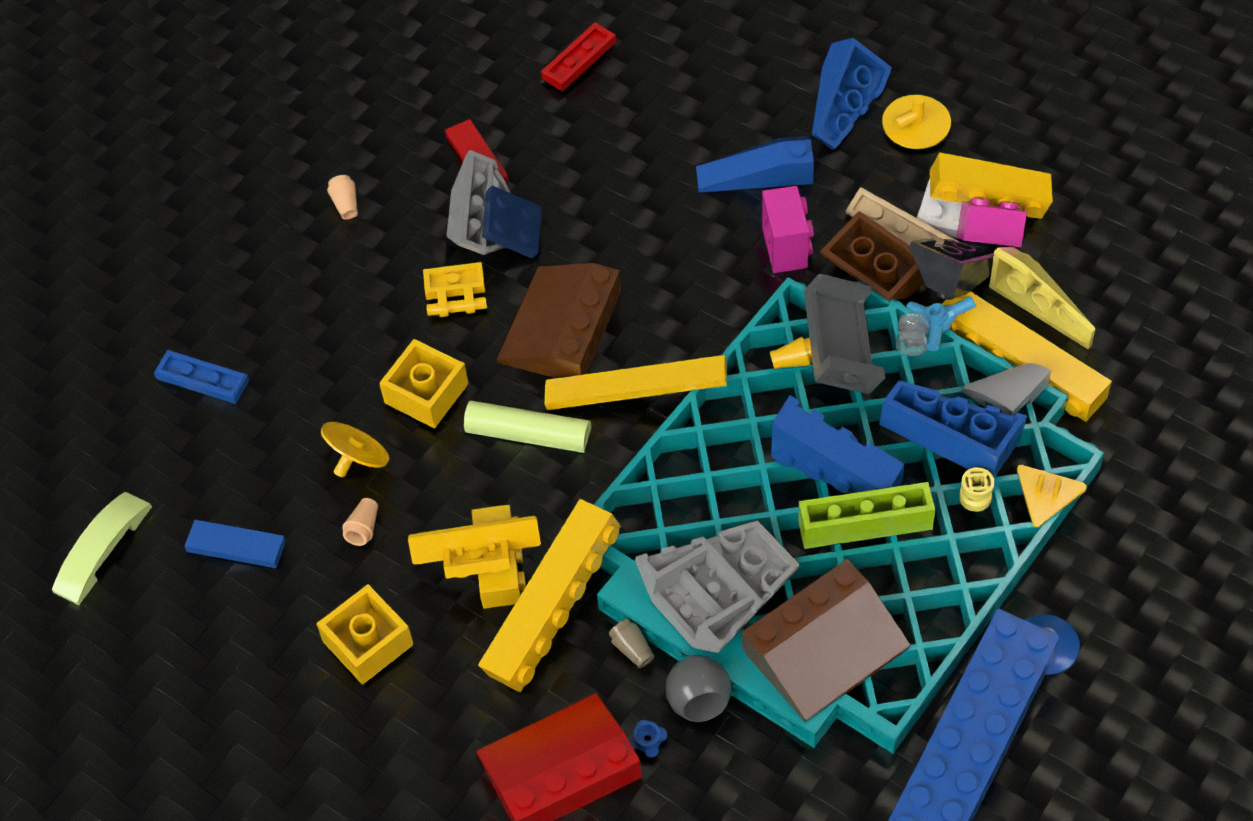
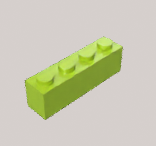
(866, 515)

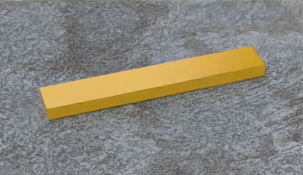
(636, 382)

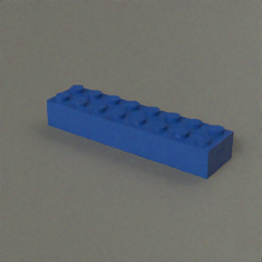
(979, 722)

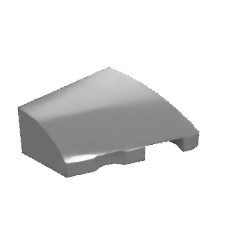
(1010, 388)

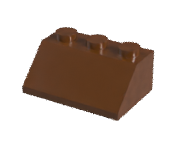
(875, 258)

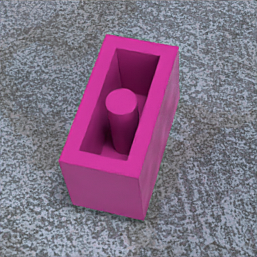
(991, 223)

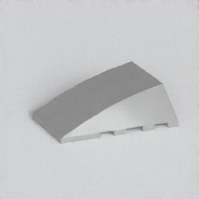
(716, 582)

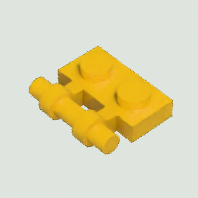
(451, 282)

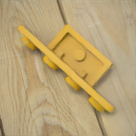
(475, 547)

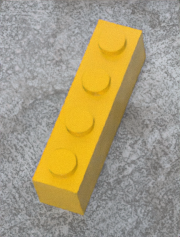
(962, 178)

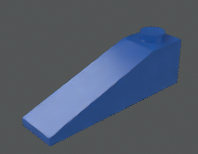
(846, 88)
(767, 165)

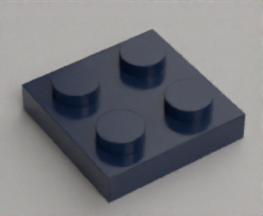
(511, 221)

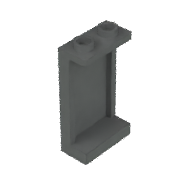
(840, 334)

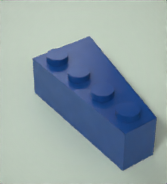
(952, 426)
(829, 453)

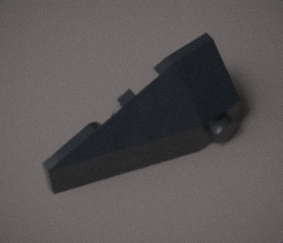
(954, 266)

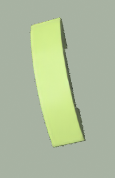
(95, 545)

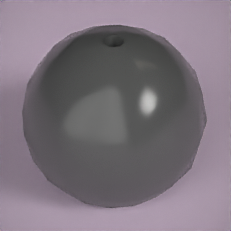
(698, 688)

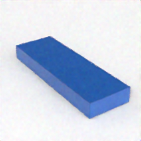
(201, 376)
(235, 543)

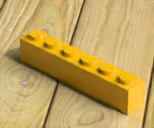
(1020, 345)
(550, 595)

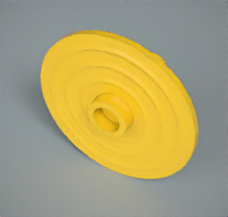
(916, 121)
(353, 446)

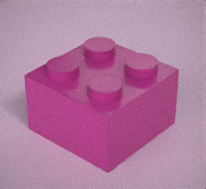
(786, 229)

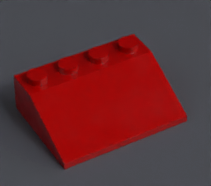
(561, 762)

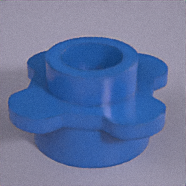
(647, 728)

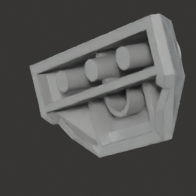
(468, 202)

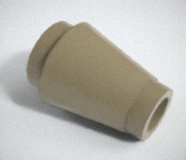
(631, 642)

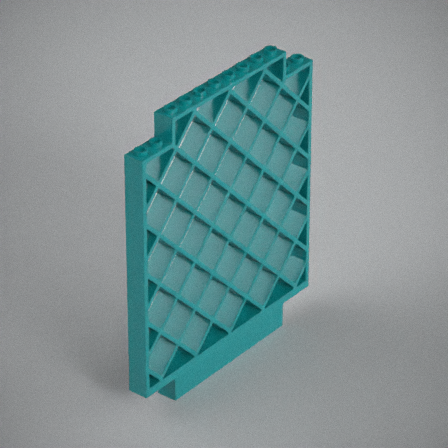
(626, 593)

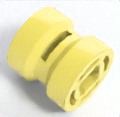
(976, 489)

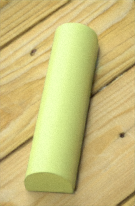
(527, 426)

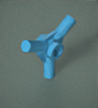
(940, 318)

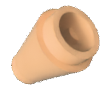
(343, 195)
(360, 524)

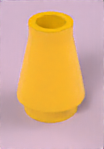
(793, 354)

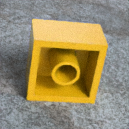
(424, 383)
(365, 634)

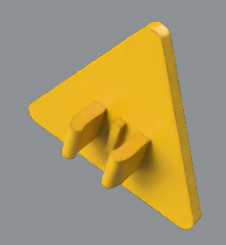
(1046, 493)

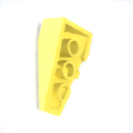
(1031, 288)

